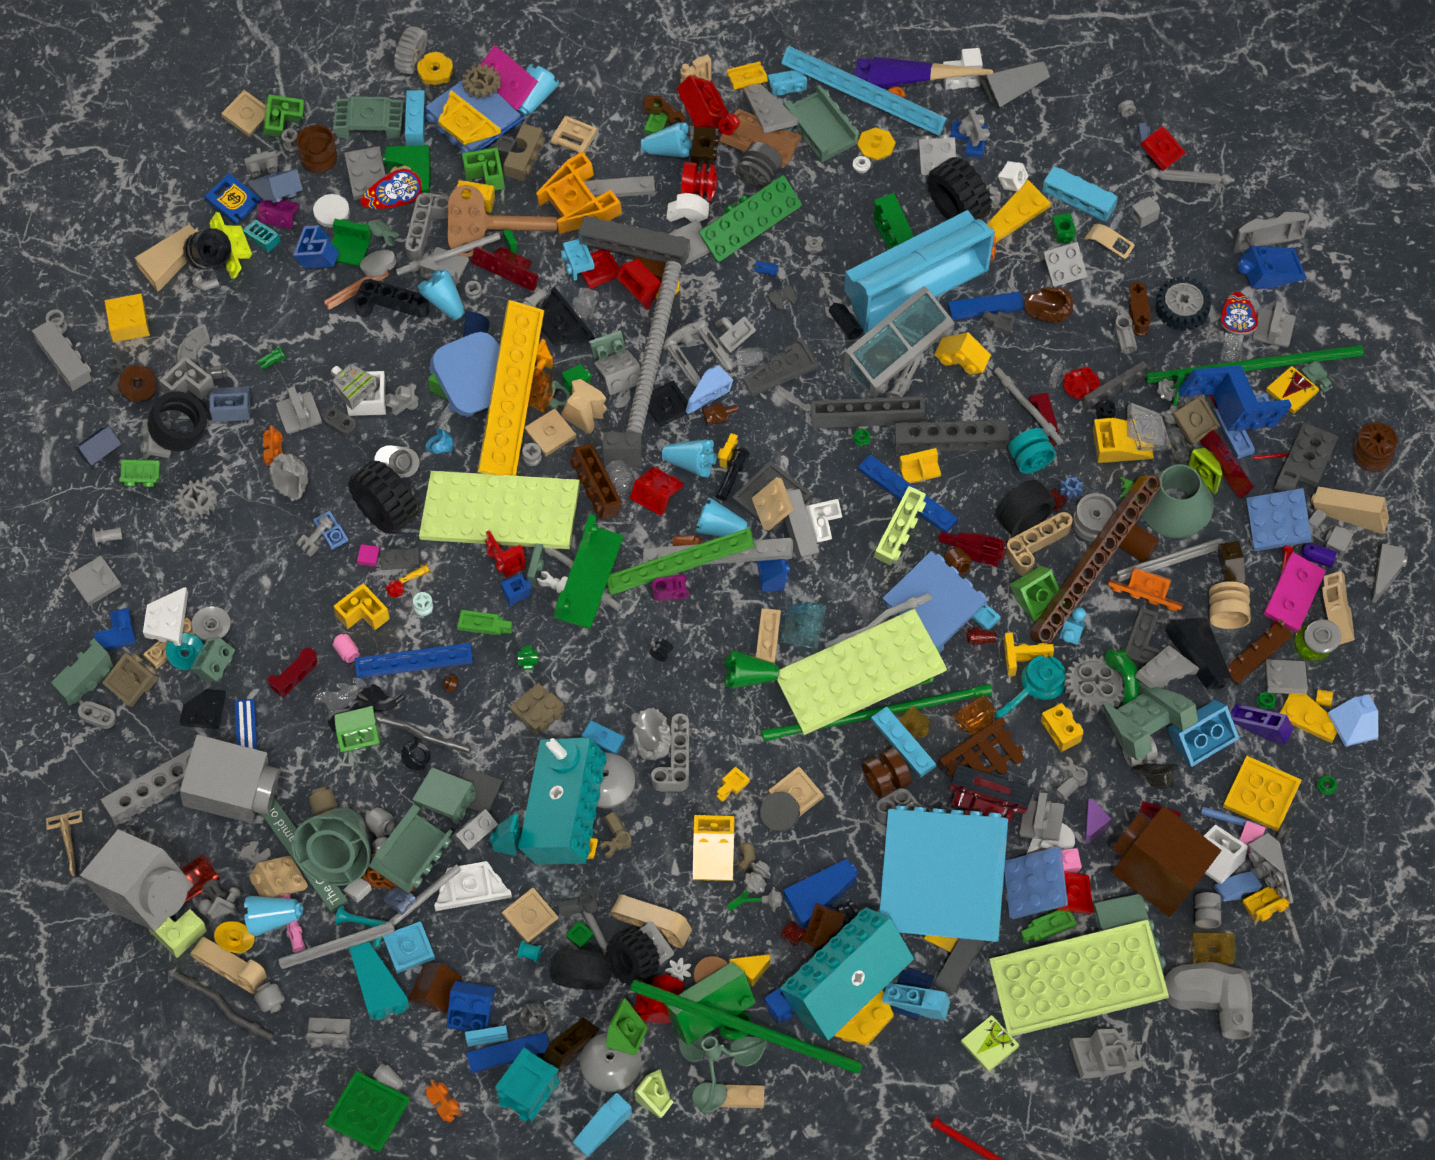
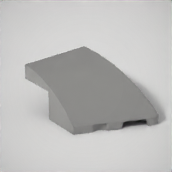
(1103, 1054)

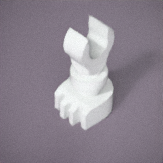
(555, 583)

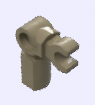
(622, 839)

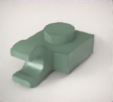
(381, 229)
(1316, 375)

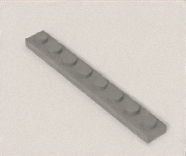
(764, 550)

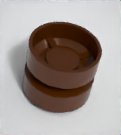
(316, 149)
(886, 772)

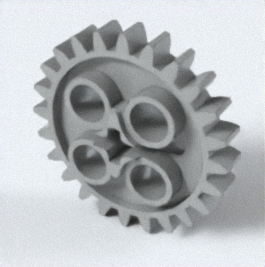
(1094, 684)

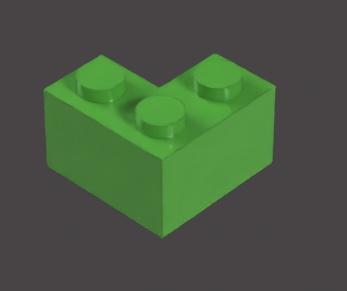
(279, 110)
(484, 164)

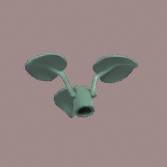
(746, 1052)

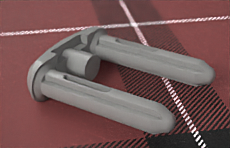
(685, 334)

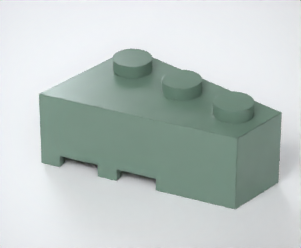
(83, 674)

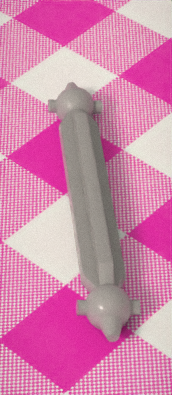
(1189, 176)

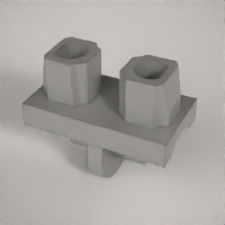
(972, 127)
(261, 161)
(403, 399)

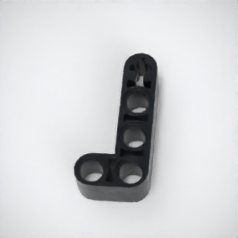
(414, 305)

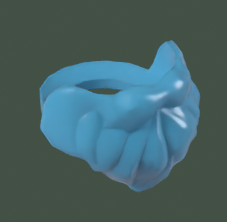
(444, 445)

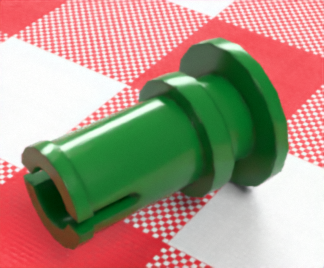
(272, 357)

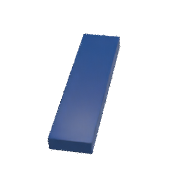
(977, 306)
(506, 1052)

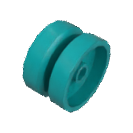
(1032, 450)

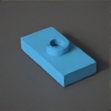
(604, 737)

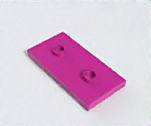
(515, 80)
(1294, 592)

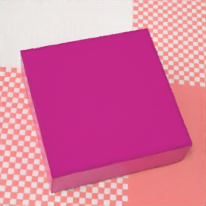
(368, 555)

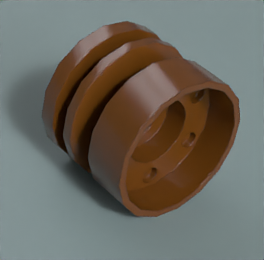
(1375, 447)

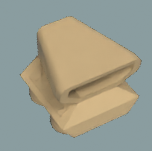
(584, 405)

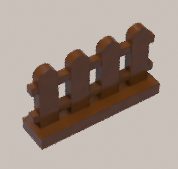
(986, 748)

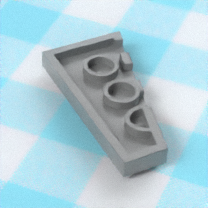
(768, 109)

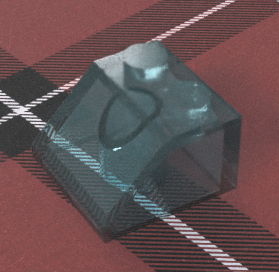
(804, 624)

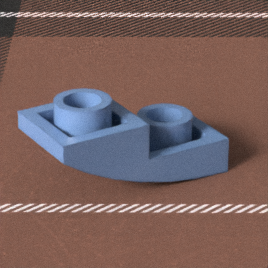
(335, 536)
(1236, 885)

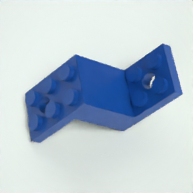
(1234, 398)

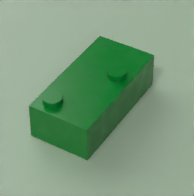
(723, 990)

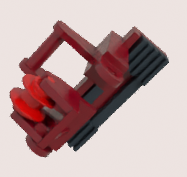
(989, 793)

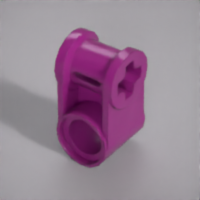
(671, 588)

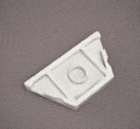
(166, 617)
(471, 886)

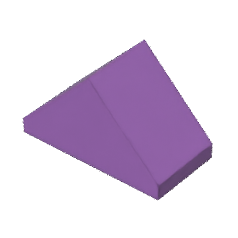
(1096, 821)

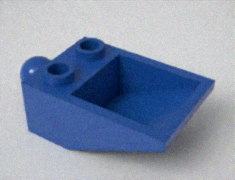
(1271, 266)

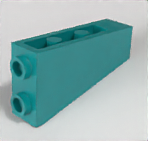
(378, 986)

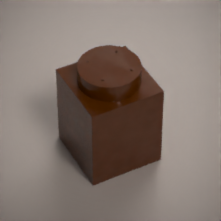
(1163, 858)

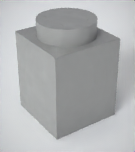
(228, 780)
(137, 880)

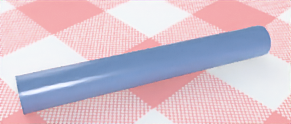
(1225, 817)

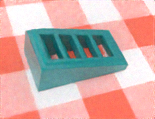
(267, 245)

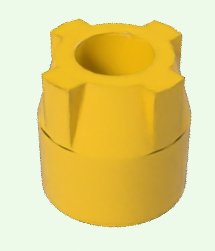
(1324, 698)

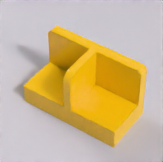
(920, 466)

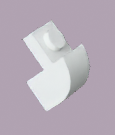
(688, 206)

